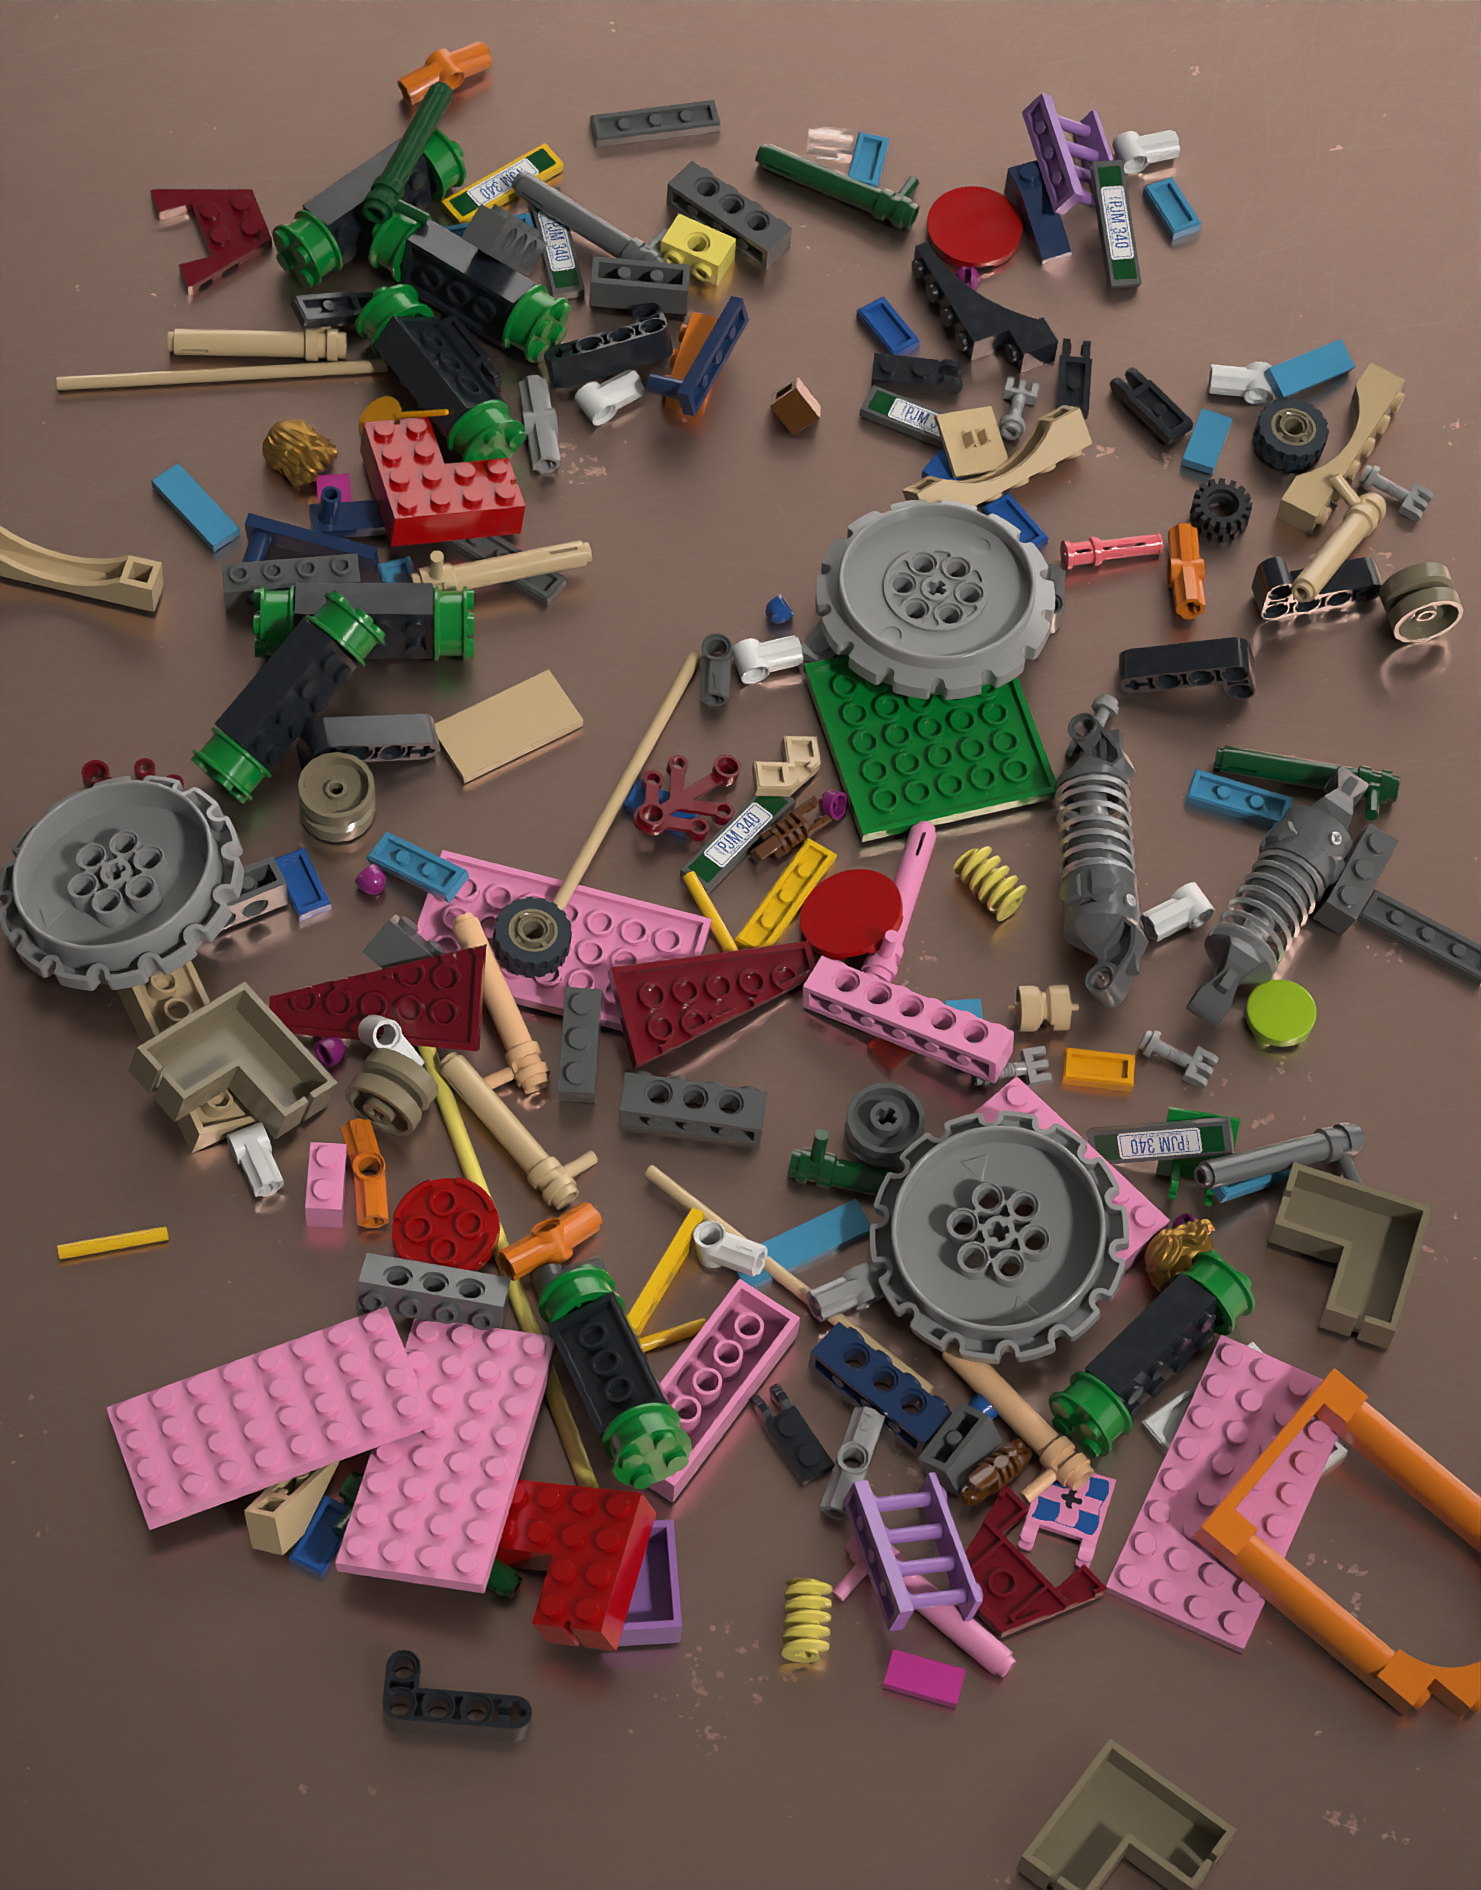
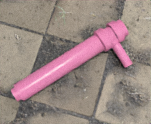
(908, 881)
(948, 1619)

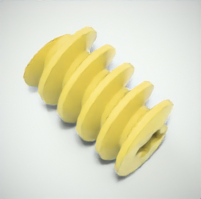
(990, 882)
(804, 1620)

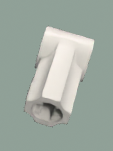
(1140, 150)
(1242, 381)
(603, 400)
(758, 659)
(1185, 908)
(391, 1039)
(253, 1151)
(728, 1249)

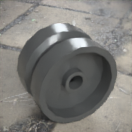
(882, 1125)

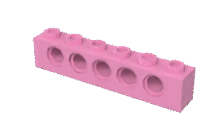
(883, 1012)

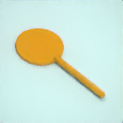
(389, 409)

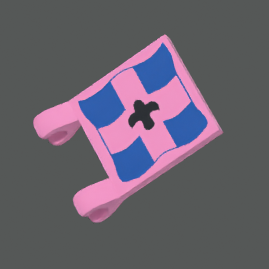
(1070, 1514)

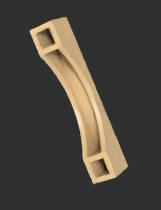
(1053, 438)
(1311, 493)
(118, 580)

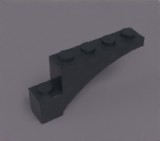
(979, 323)

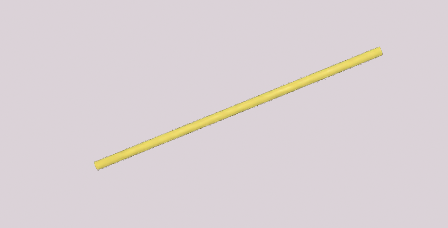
(517, 1293)

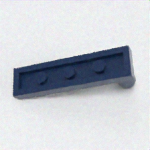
(708, 363)
(345, 518)
(267, 532)

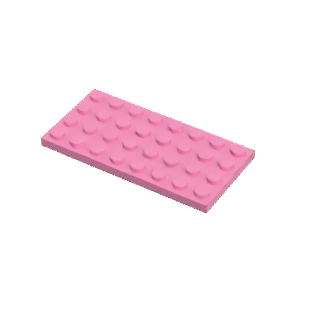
(604, 928)
(269, 1417)
(1226, 1428)
(443, 1495)

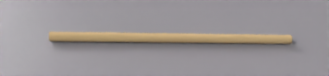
(221, 374)
(627, 780)
(771, 1266)

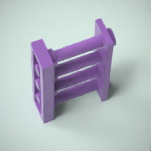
(1055, 152)
(887, 1571)

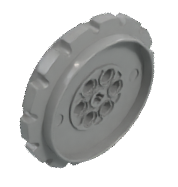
(935, 599)
(120, 882)
(981, 1306)

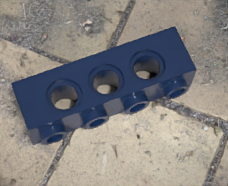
(857, 1385)

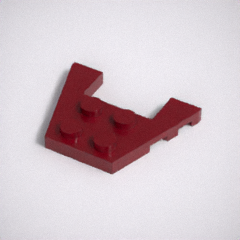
(227, 222)
(1010, 1584)

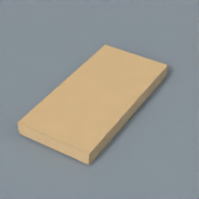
(507, 726)

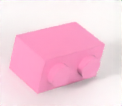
(326, 1185)

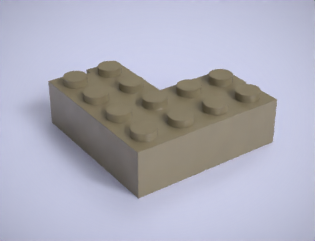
(237, 1047)
(1369, 1238)
(1129, 1813)

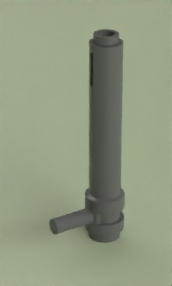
(585, 222)
(1324, 1146)

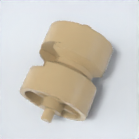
(1046, 1008)

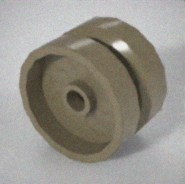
(1421, 602)
(336, 797)
(391, 1091)

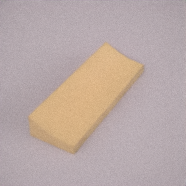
(158, 1007)

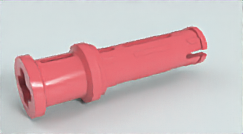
(1096, 551)

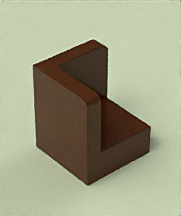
(795, 406)

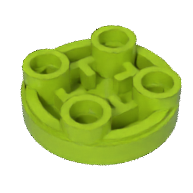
(1280, 1013)

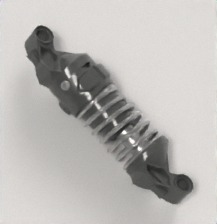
(1099, 864)
(1292, 872)

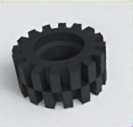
(1225, 495)

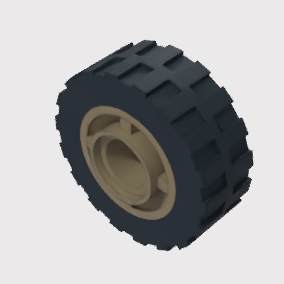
(1290, 434)
(528, 955)

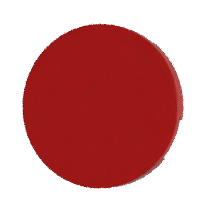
(974, 227)
(851, 913)
(446, 1224)

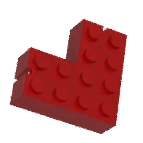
(433, 500)
(591, 1552)

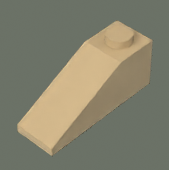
(285, 1510)

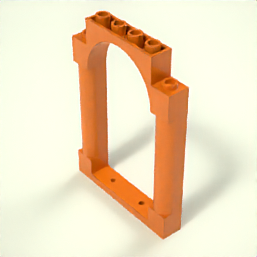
(1233, 1541)

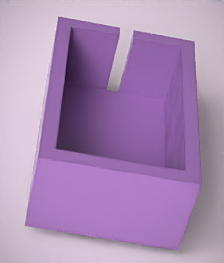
(655, 1604)

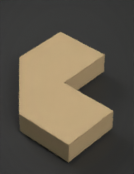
(784, 778)

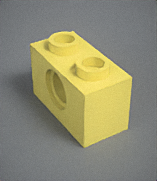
(699, 246)

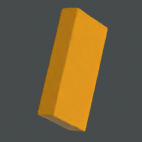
(1098, 1069)

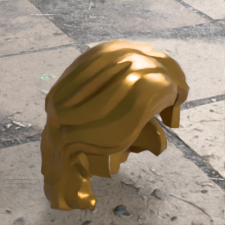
(297, 451)
(1174, 1249)

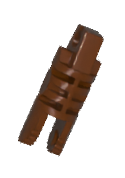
(788, 832)
(995, 1471)

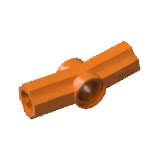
(446, 68)
(1186, 571)
(369, 1190)
(550, 1241)

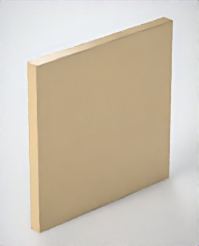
(971, 441)

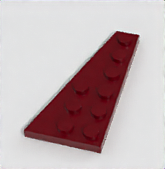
(688, 996)
(430, 998)

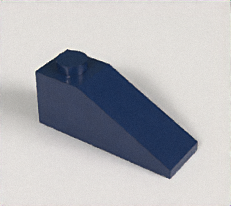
(1041, 224)

